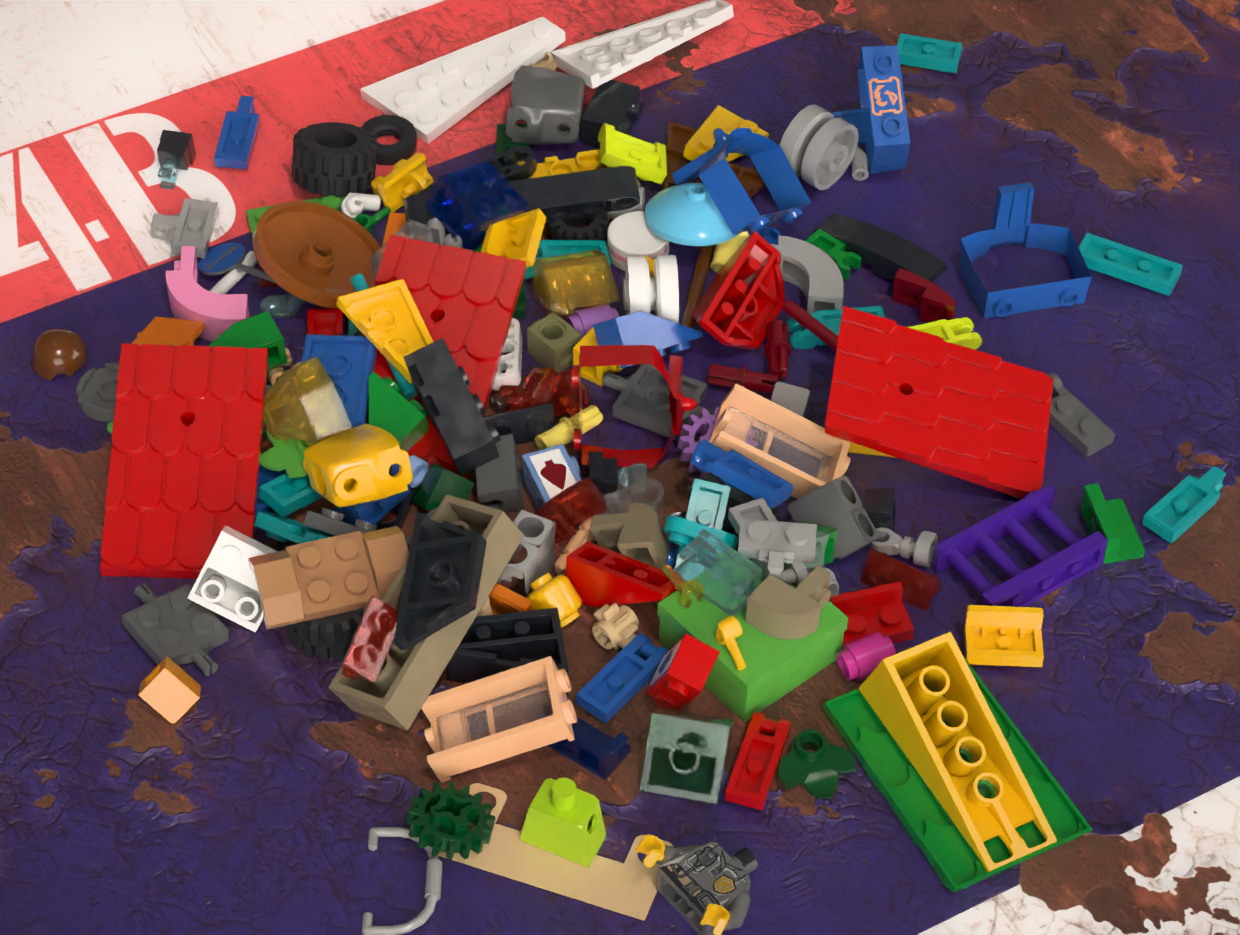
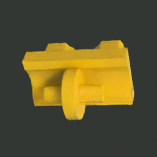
(405, 180)

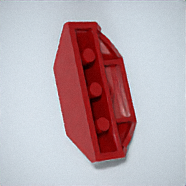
(744, 295)

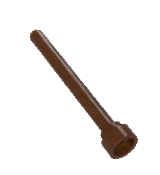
(697, 285)

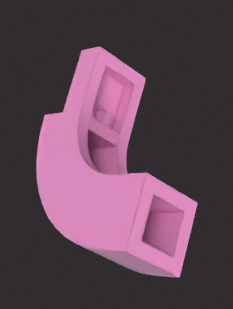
(195, 303)

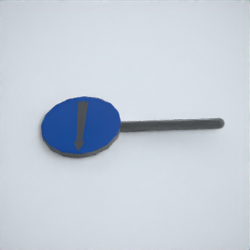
(225, 258)

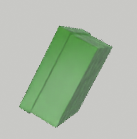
(771, 663)

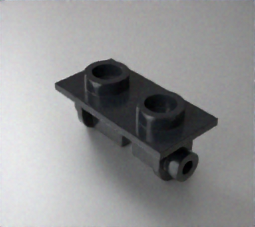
(524, 422)

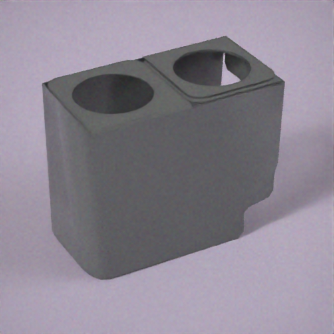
(839, 508)

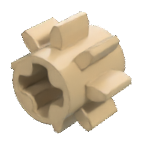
(615, 626)

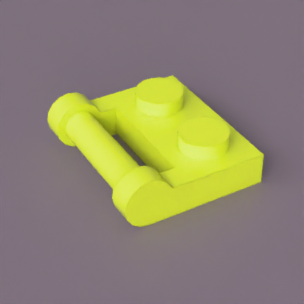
(625, 150)

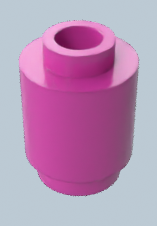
(864, 655)

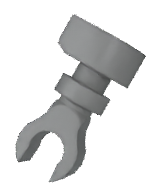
(894, 544)

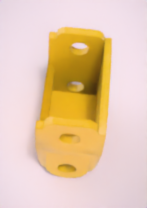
(356, 465)

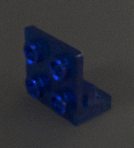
(474, 200)

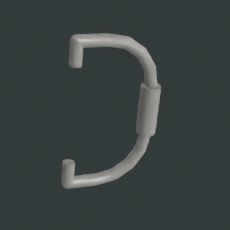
(432, 886)

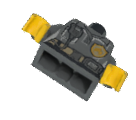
(702, 882)

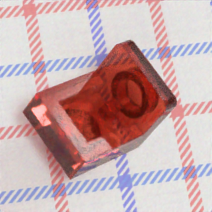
(536, 389)

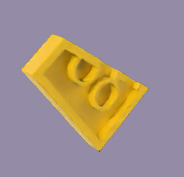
(388, 320)

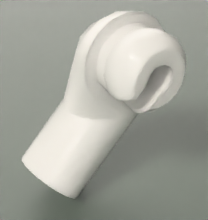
(357, 202)

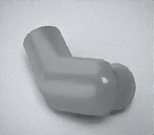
(860, 165)

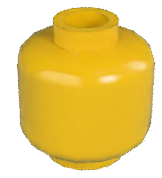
(555, 593)

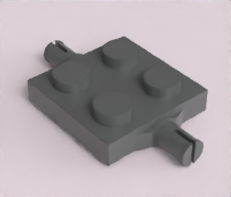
(646, 399)
(175, 628)

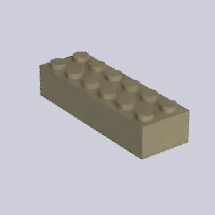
(412, 673)

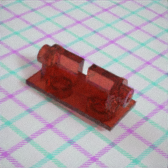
(916, 584)
(371, 641)

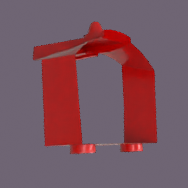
(630, 355)

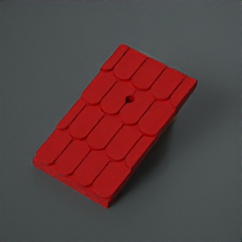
(464, 301)
(938, 405)
(181, 456)

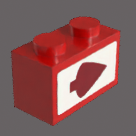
(682, 673)

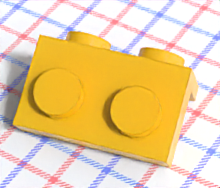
(516, 237)
(1003, 636)

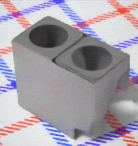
(540, 546)

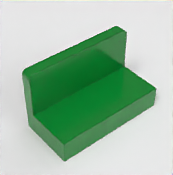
(1113, 522)

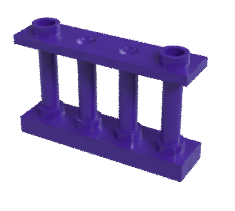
(1024, 584)

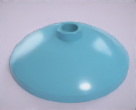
(687, 216)

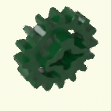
(450, 820)

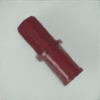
(777, 348)
(751, 380)

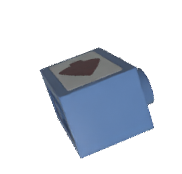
(549, 473)

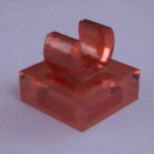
(567, 397)

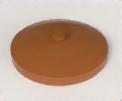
(313, 250)

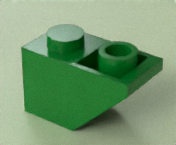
(394, 413)

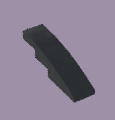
(883, 248)

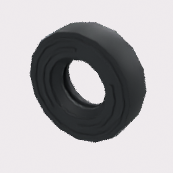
(397, 127)

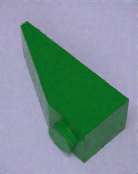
(255, 332)

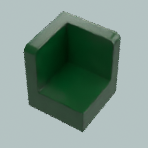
(438, 483)

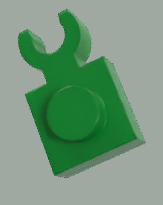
(836, 250)

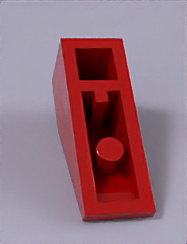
(611, 578)

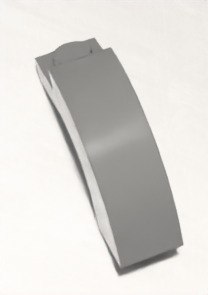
(812, 273)

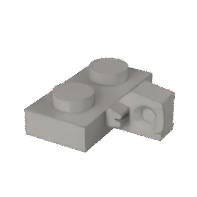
(189, 228)
(777, 543)

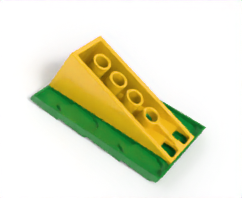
(953, 765)

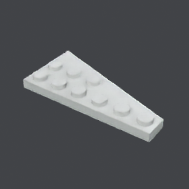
(624, 49)
(455, 84)

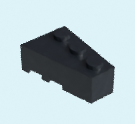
(452, 407)
(507, 642)

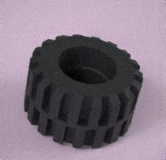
(334, 159)
(326, 635)

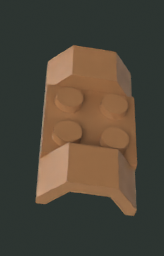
(327, 575)

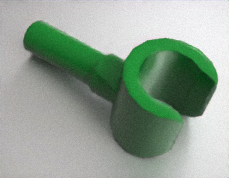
(369, 222)

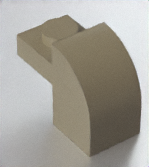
(633, 534)
(788, 611)

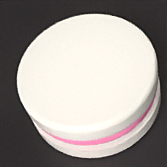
(631, 237)

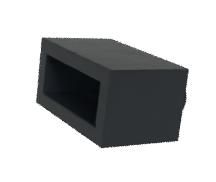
(614, 105)

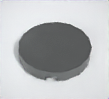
(98, 392)

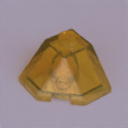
(304, 405)

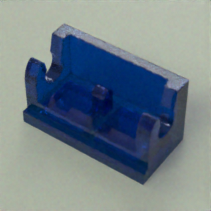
(594, 749)

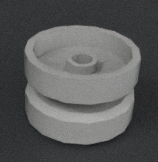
(819, 146)

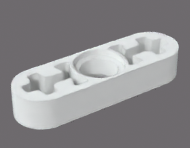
(510, 362)

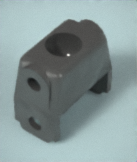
(548, 103)

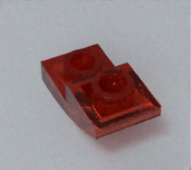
(572, 507)

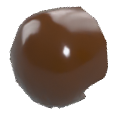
(58, 353)

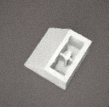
(228, 582)

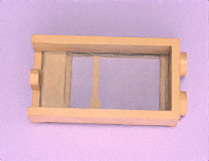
(779, 441)
(498, 717)

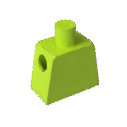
(565, 821)

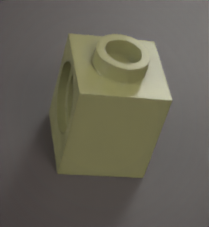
(552, 342)

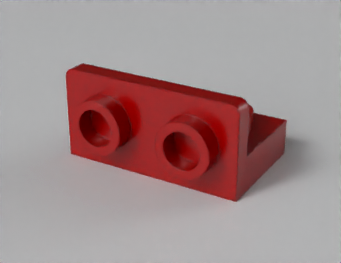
(874, 611)

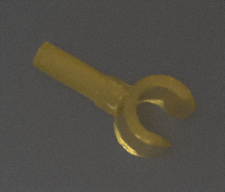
(684, 587)

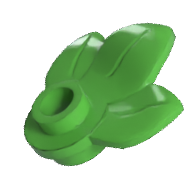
(285, 456)

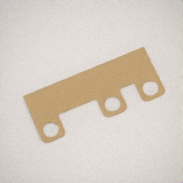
(606, 883)

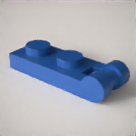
(621, 678)

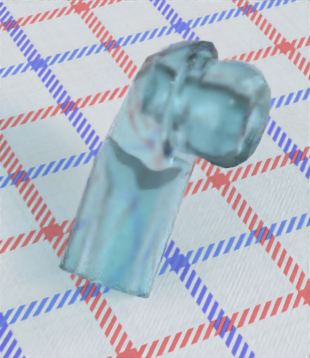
(281, 305)

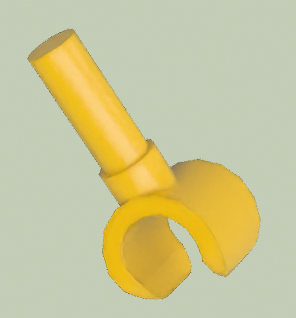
(727, 632)

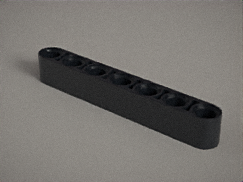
(560, 194)

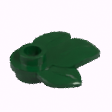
(815, 769)

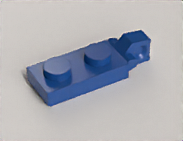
(238, 136)
(741, 473)

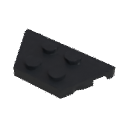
(438, 580)

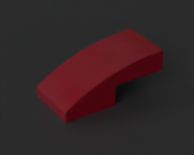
(924, 296)

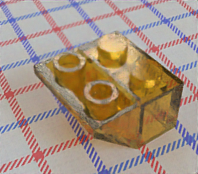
(574, 281)

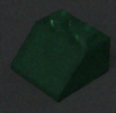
(686, 755)

